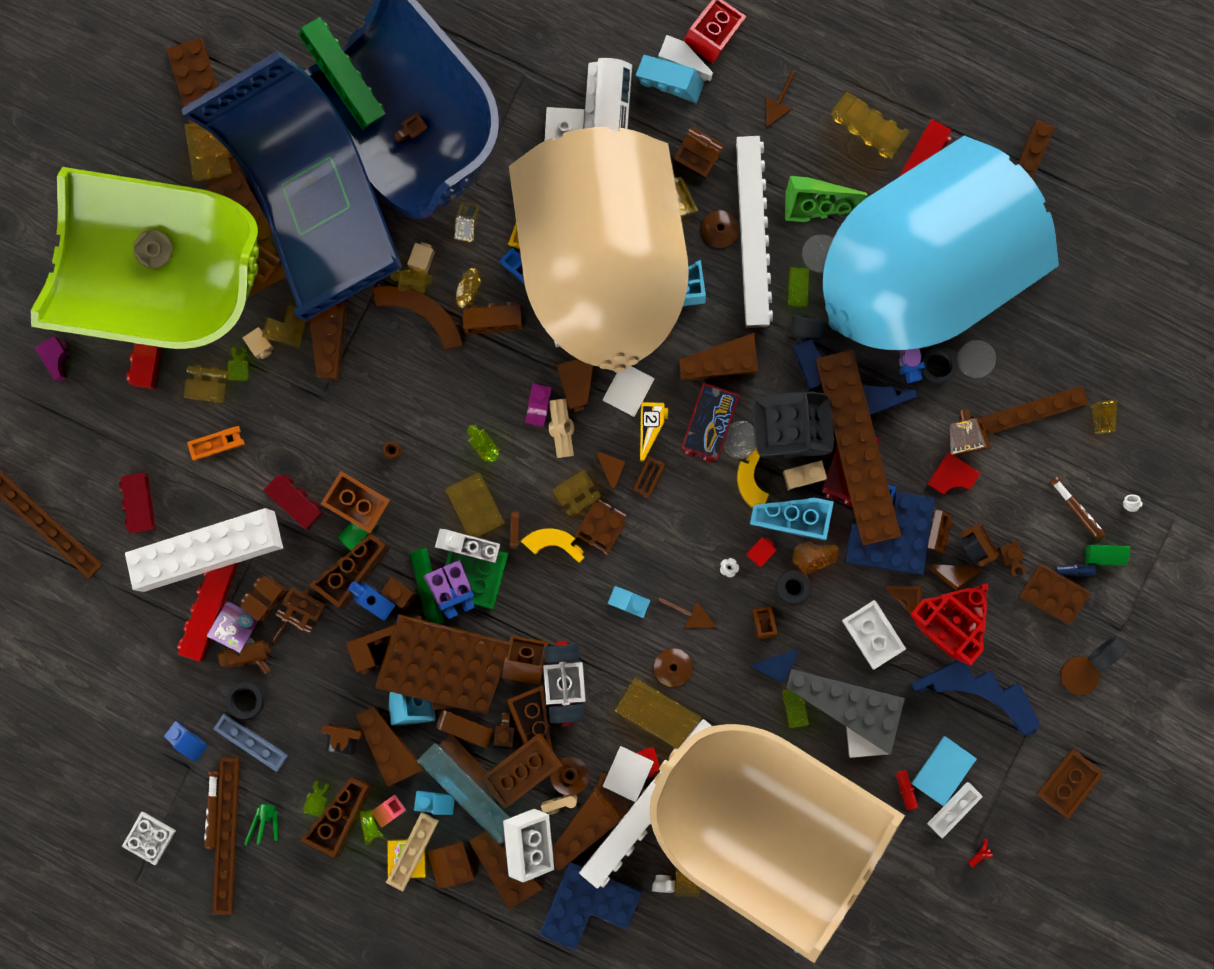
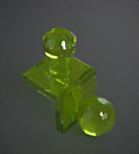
(483, 444)

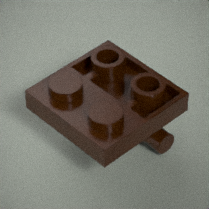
(698, 152)

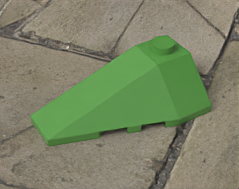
(815, 198)

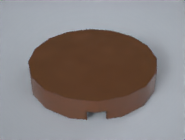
(1079, 675)

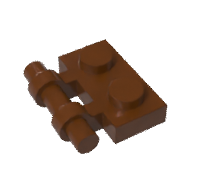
(940, 531)
(302, 604)

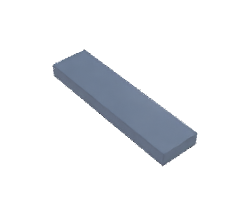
(250, 742)

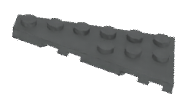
(862, 710)

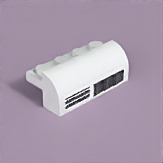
(608, 94)

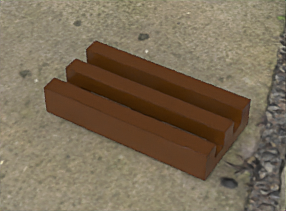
(655, 462)

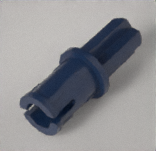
(1076, 570)

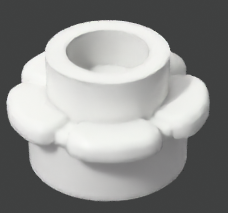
(1132, 503)
(724, 567)

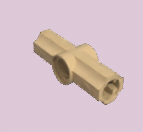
(561, 428)

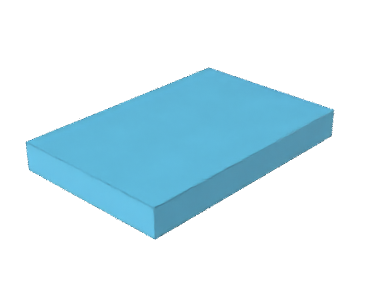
(943, 771)

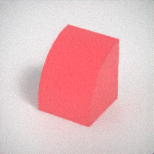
(388, 811)

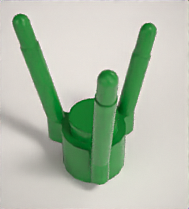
(265, 812)

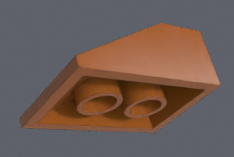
(355, 502)

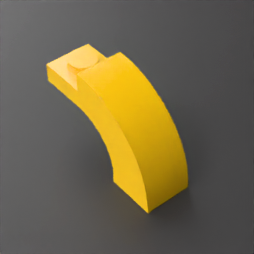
(746, 484)
(553, 537)

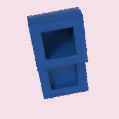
(513, 264)
(185, 742)

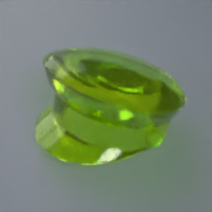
(369, 827)

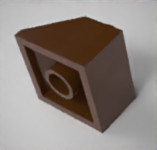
(525, 660)
(451, 864)

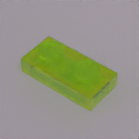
(798, 287)
(795, 709)

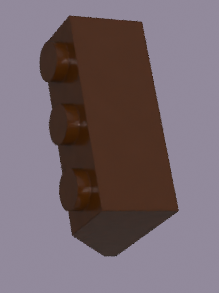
(492, 318)

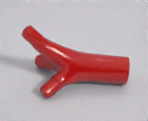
(982, 854)

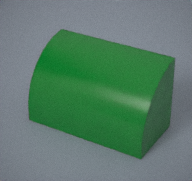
(353, 535)
(1107, 555)

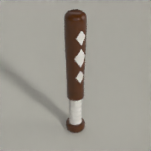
(1090, 524)
(211, 812)

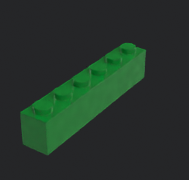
(341, 73)

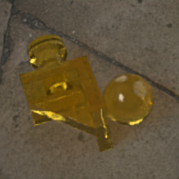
(412, 280)
(468, 288)

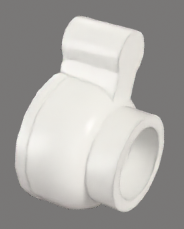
(663, 884)

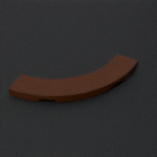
(423, 306)

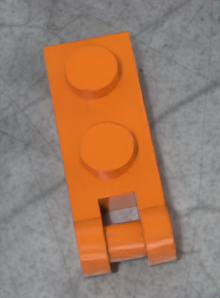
(215, 443)

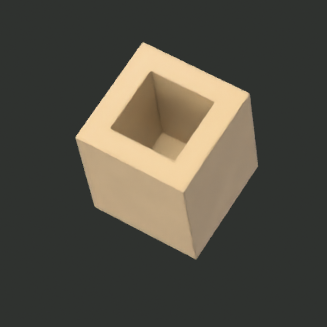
(421, 257)
(258, 345)

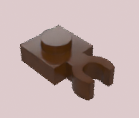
(1012, 555)

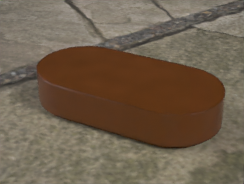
(514, 530)

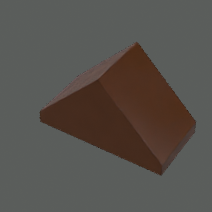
(612, 468)
(764, 623)

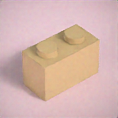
(804, 475)

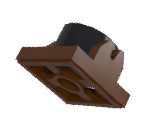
(979, 544)
(342, 738)

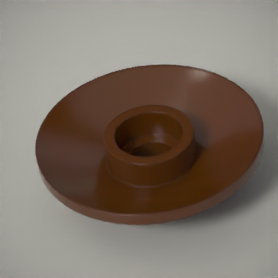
(718, 238)
(663, 671)
(577, 783)

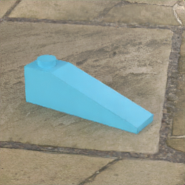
(798, 517)
(409, 710)

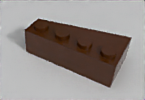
(328, 341)
(725, 360)
(351, 568)
(530, 714)
(389, 750)
(335, 825)
(585, 827)
(495, 862)

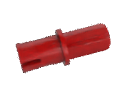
(906, 790)

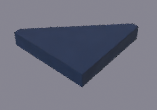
(777, 666)

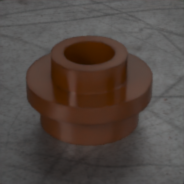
(387, 446)

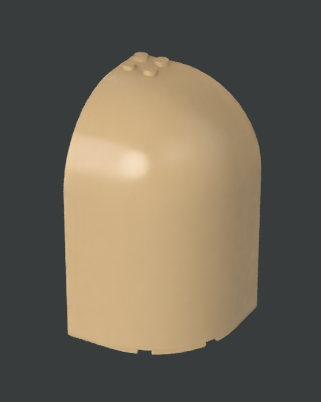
(601, 243)
(769, 831)

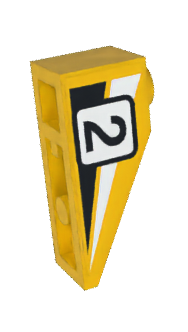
(651, 423)

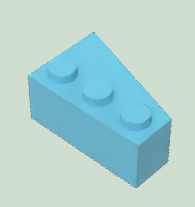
(670, 78)
(695, 289)

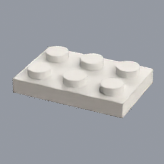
(873, 634)

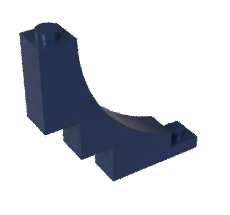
(877, 398)
(1010, 700)

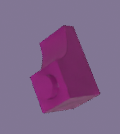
(53, 355)
(538, 405)

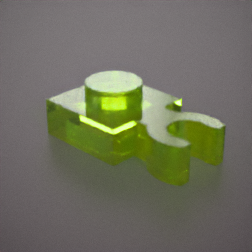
(238, 368)
(316, 802)

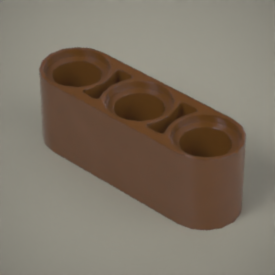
(464, 728)

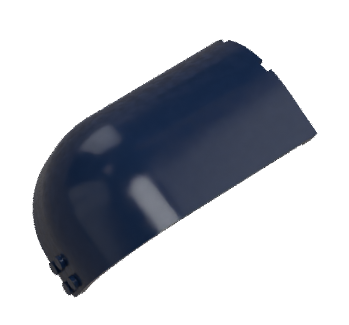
(420, 72)

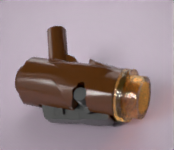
(252, 653)

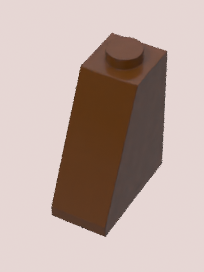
(576, 383)

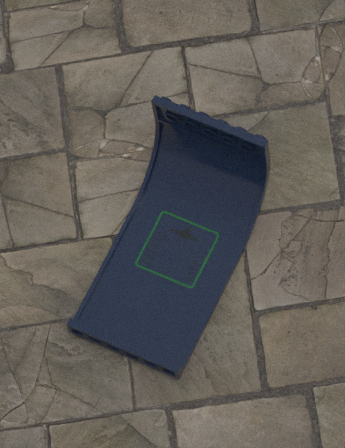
(304, 178)

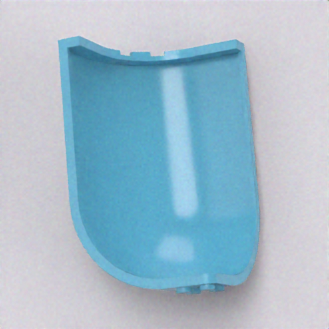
(938, 249)

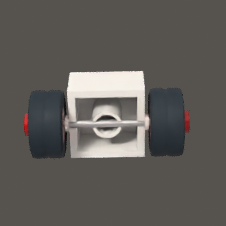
(564, 683)

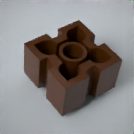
(263, 598)

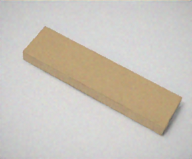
(412, 851)

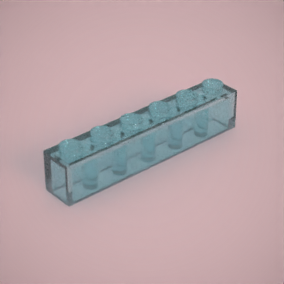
(464, 791)

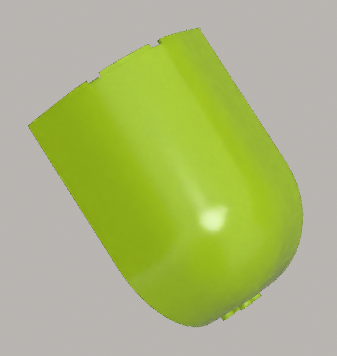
(110, 295)

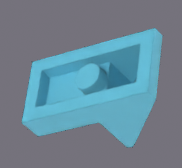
(629, 601)
(434, 803)

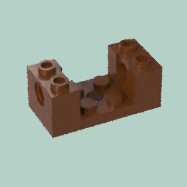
(362, 650)

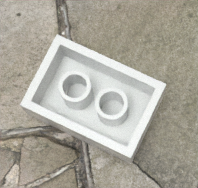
(528, 845)

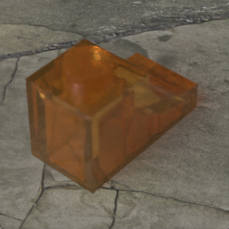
(813, 557)

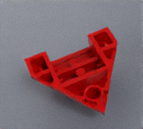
(955, 622)

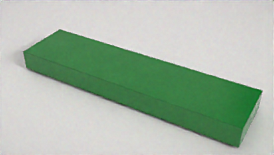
(421, 567)

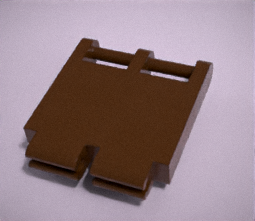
(601, 526)

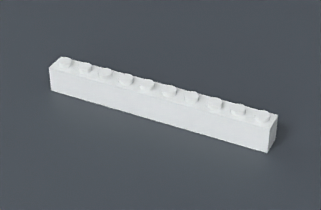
(753, 232)
(624, 835)

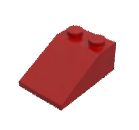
(714, 29)

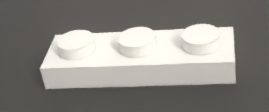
(955, 810)

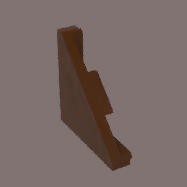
(955, 575)
(907, 596)

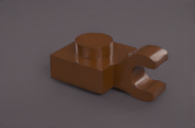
(413, 127)
(504, 733)

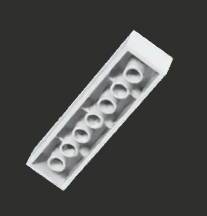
(204, 550)

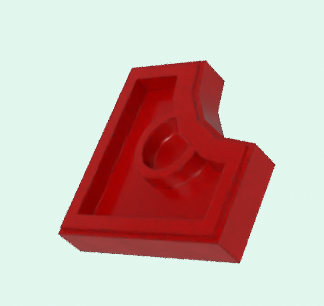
(951, 474)

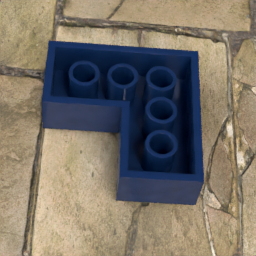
(899, 554)
(579, 898)

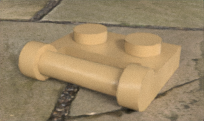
(553, 806)

